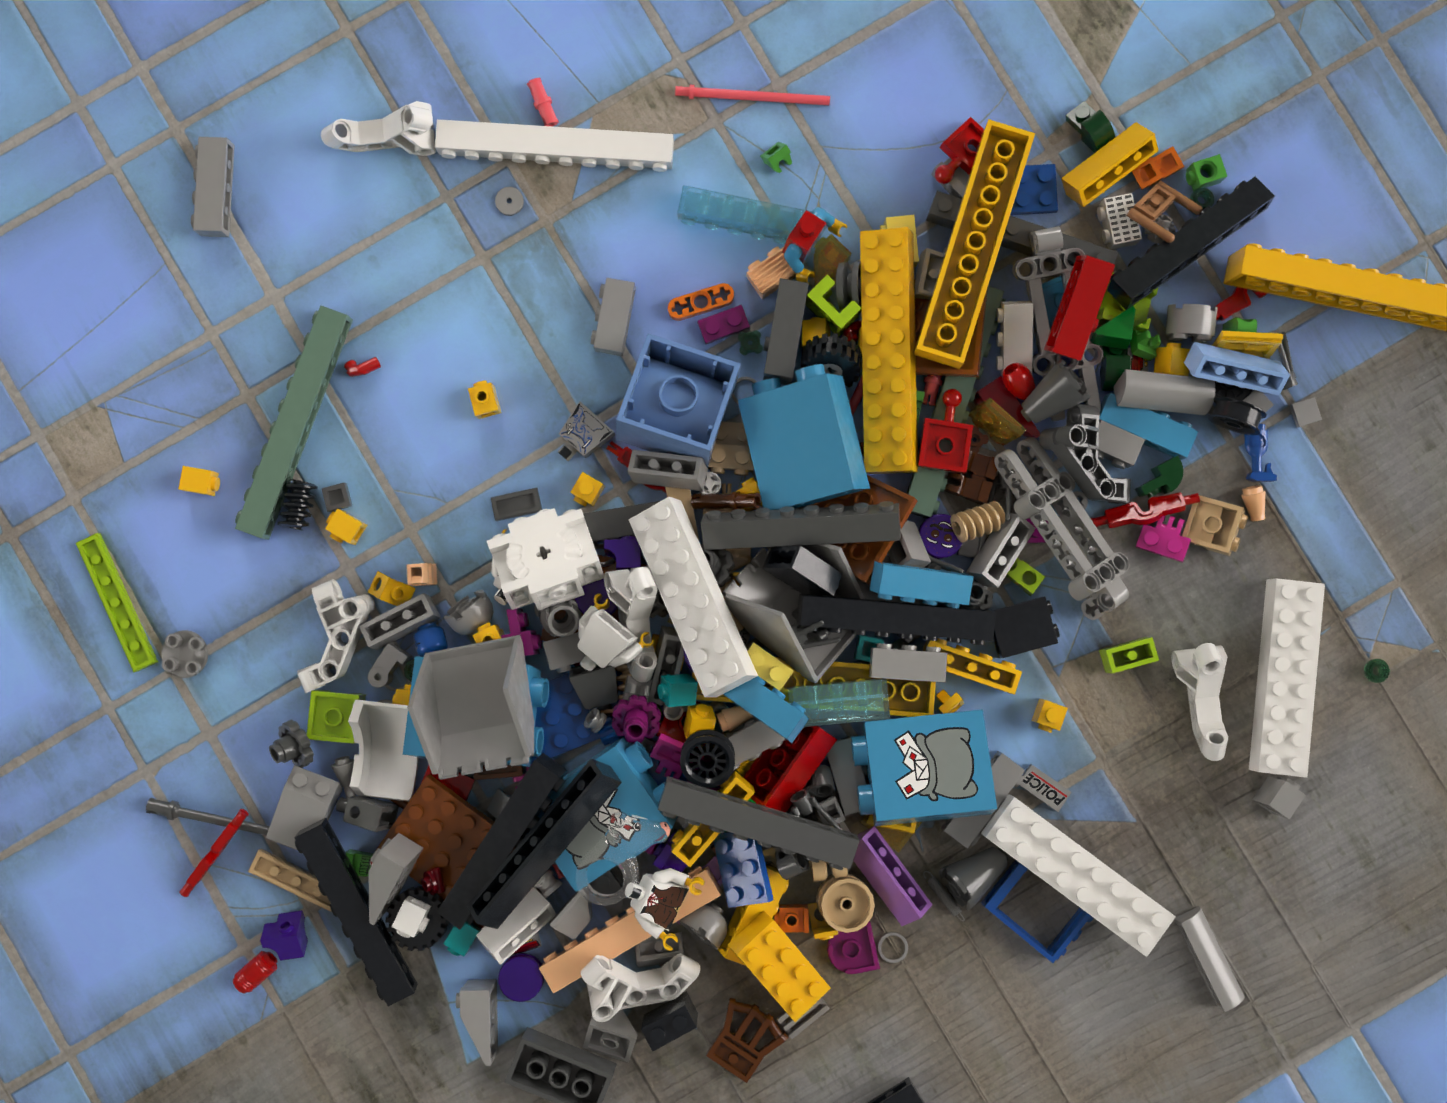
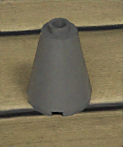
(1054, 394)
(974, 875)

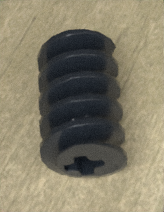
(297, 504)

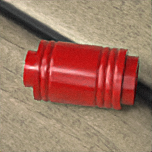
(255, 972)

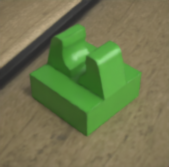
(775, 154)
(1144, 344)

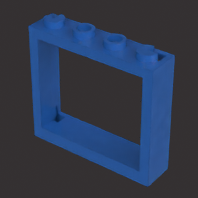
(1069, 933)

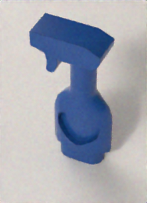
(1256, 447)

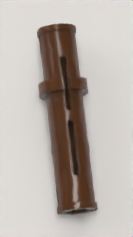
(720, 501)

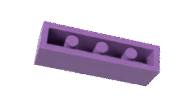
(890, 877)

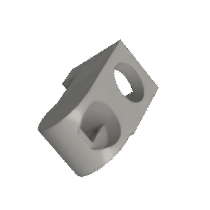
(382, 671)
(832, 807)

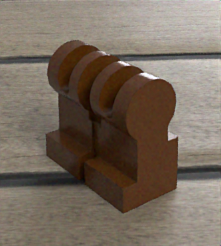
(980, 484)

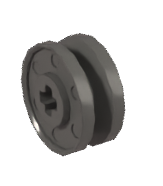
(848, 284)

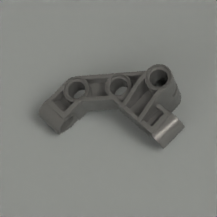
(1077, 450)
(820, 786)

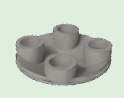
(184, 654)

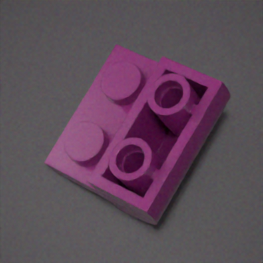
(517, 623)

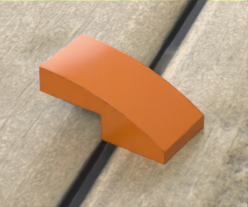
(1157, 168)

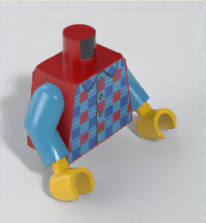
(805, 237)

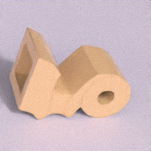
(421, 574)

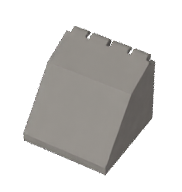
(766, 606)
(474, 707)

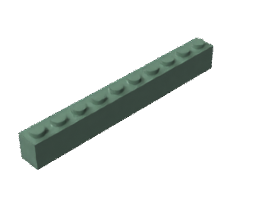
(293, 423)
(927, 481)

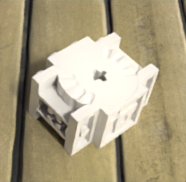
(545, 559)

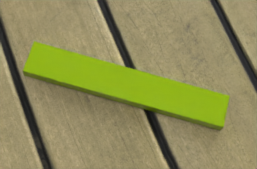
(116, 602)

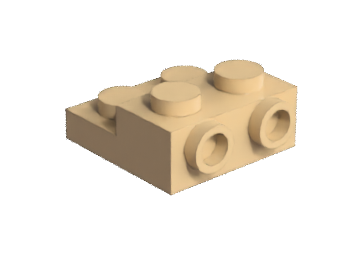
(731, 450)
(1215, 525)

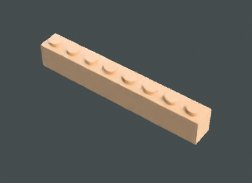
(618, 935)

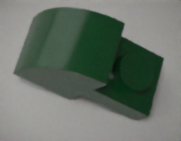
(1092, 125)
(1113, 365)
(1167, 476)

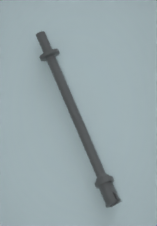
(173, 810)

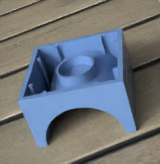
(676, 399)

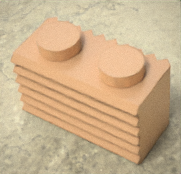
(767, 274)

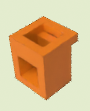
(799, 911)

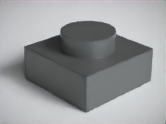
(336, 497)

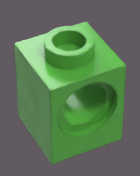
(1213, 166)

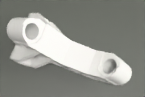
(404, 128)
(635, 595)
(337, 617)
(1203, 674)
(618, 987)

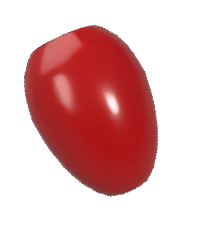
(1018, 380)

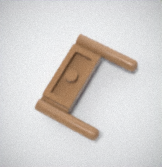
(1155, 204)

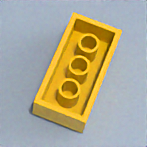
(779, 966)

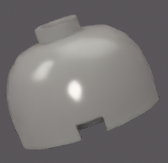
(470, 613)
(707, 925)

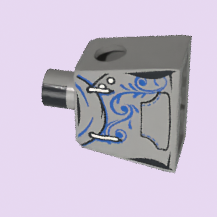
(583, 433)

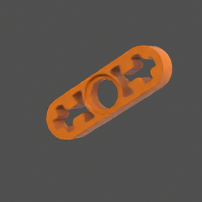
(681, 300)

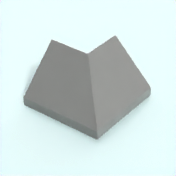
(573, 916)
(611, 1038)

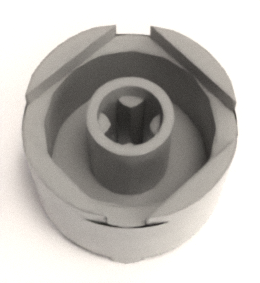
(1192, 322)

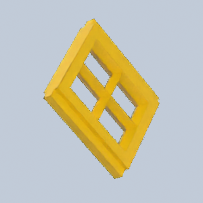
(1249, 342)

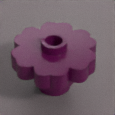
(636, 718)

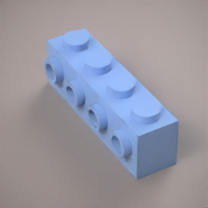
(1236, 368)

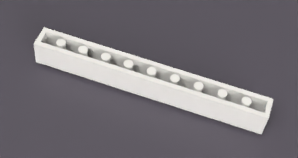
(554, 144)

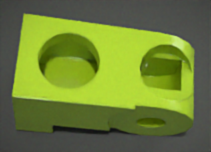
(1025, 576)

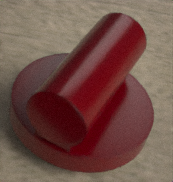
(433, 881)

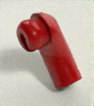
(852, 330)
(363, 368)

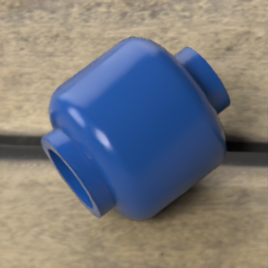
(430, 639)

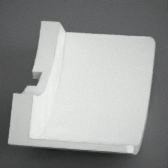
(380, 766)

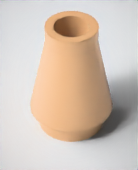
(1255, 502)
(732, 718)

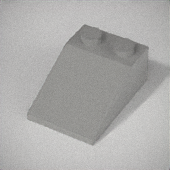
(303, 802)
(389, 873)
(479, 1014)

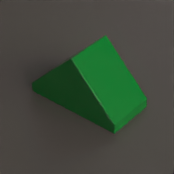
(1116, 332)

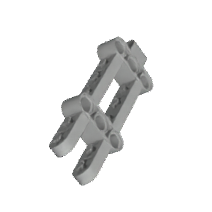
(1047, 244)
(1035, 503)

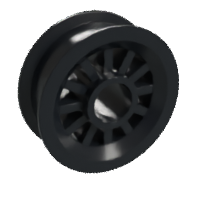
(1237, 415)
(696, 776)

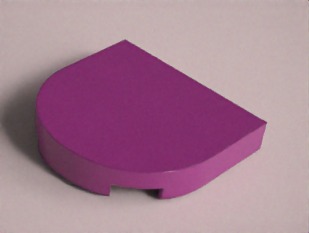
(853, 951)

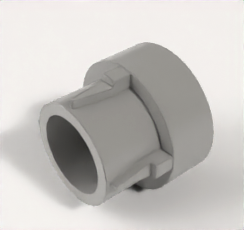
(562, 627)

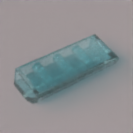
(842, 701)

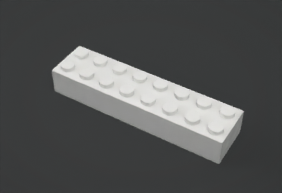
(692, 598)
(1286, 677)
(1078, 875)

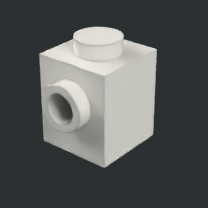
(411, 917)

